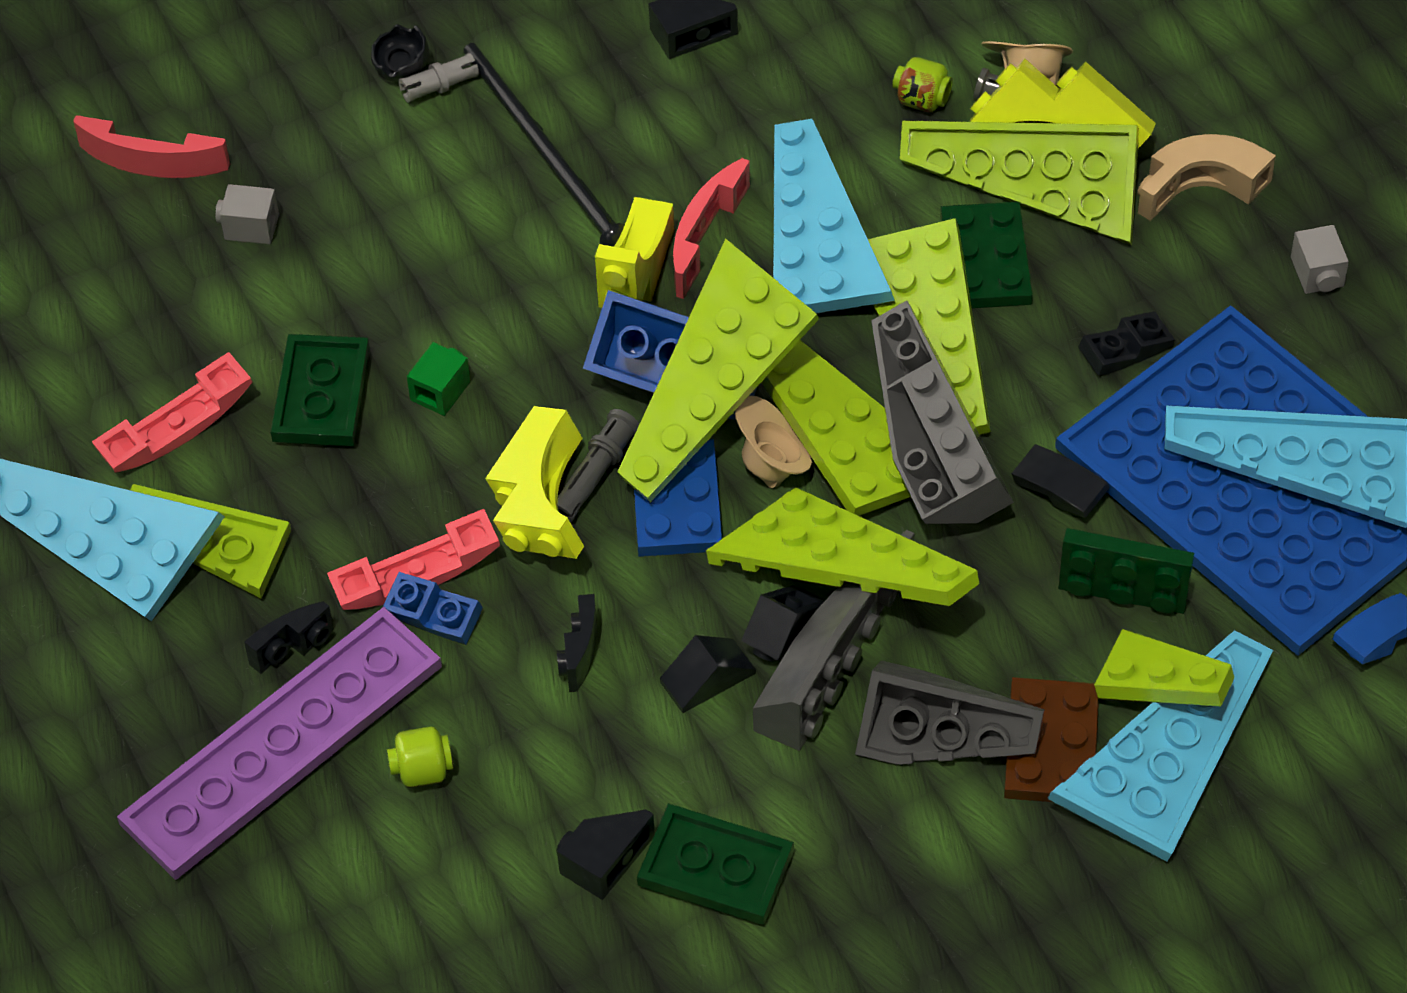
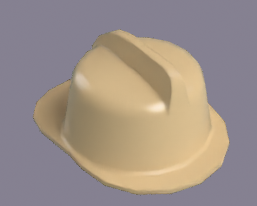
(1044, 57)
(770, 443)

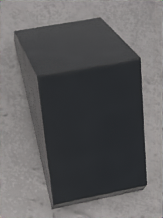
(705, 670)

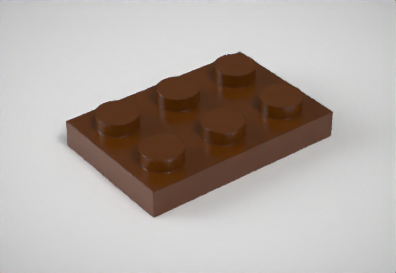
(1064, 739)

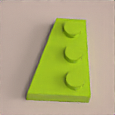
(1162, 673)

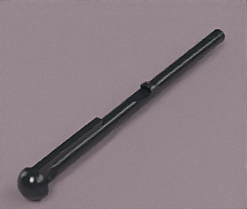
(533, 130)

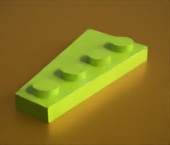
(242, 546)

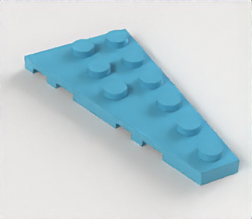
(817, 235)
(1322, 456)
(112, 535)
(1162, 760)

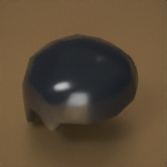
(400, 53)

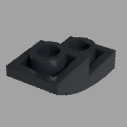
(1132, 342)
(1063, 480)
(297, 629)
(579, 643)

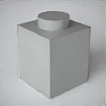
(248, 214)
(1319, 259)

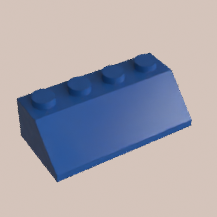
(634, 341)

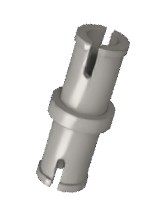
(438, 77)

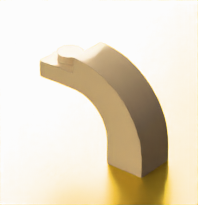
(1205, 161)

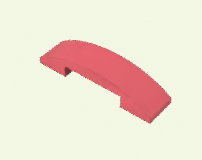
(195, 158)
(721, 192)
(177, 421)
(437, 560)

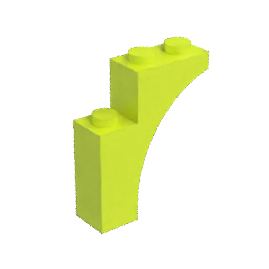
(1082, 99)
(639, 254)
(529, 481)

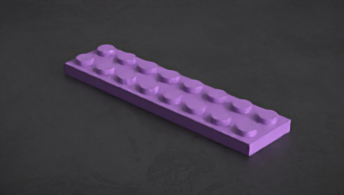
(279, 743)

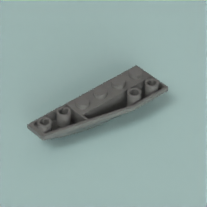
(931, 429)
(817, 662)

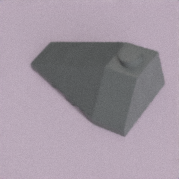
(932, 717)

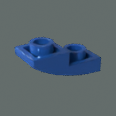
(432, 609)
(1374, 630)

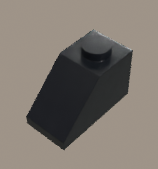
(691, 24)
(779, 620)
(604, 849)

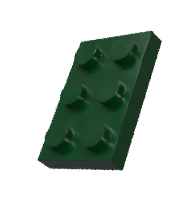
(993, 253)
(320, 390)
(1125, 571)
(715, 864)

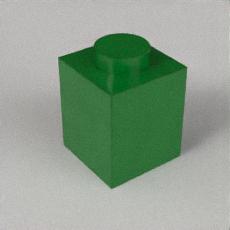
(438, 378)

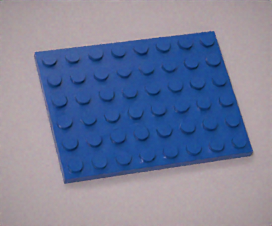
(1268, 548)

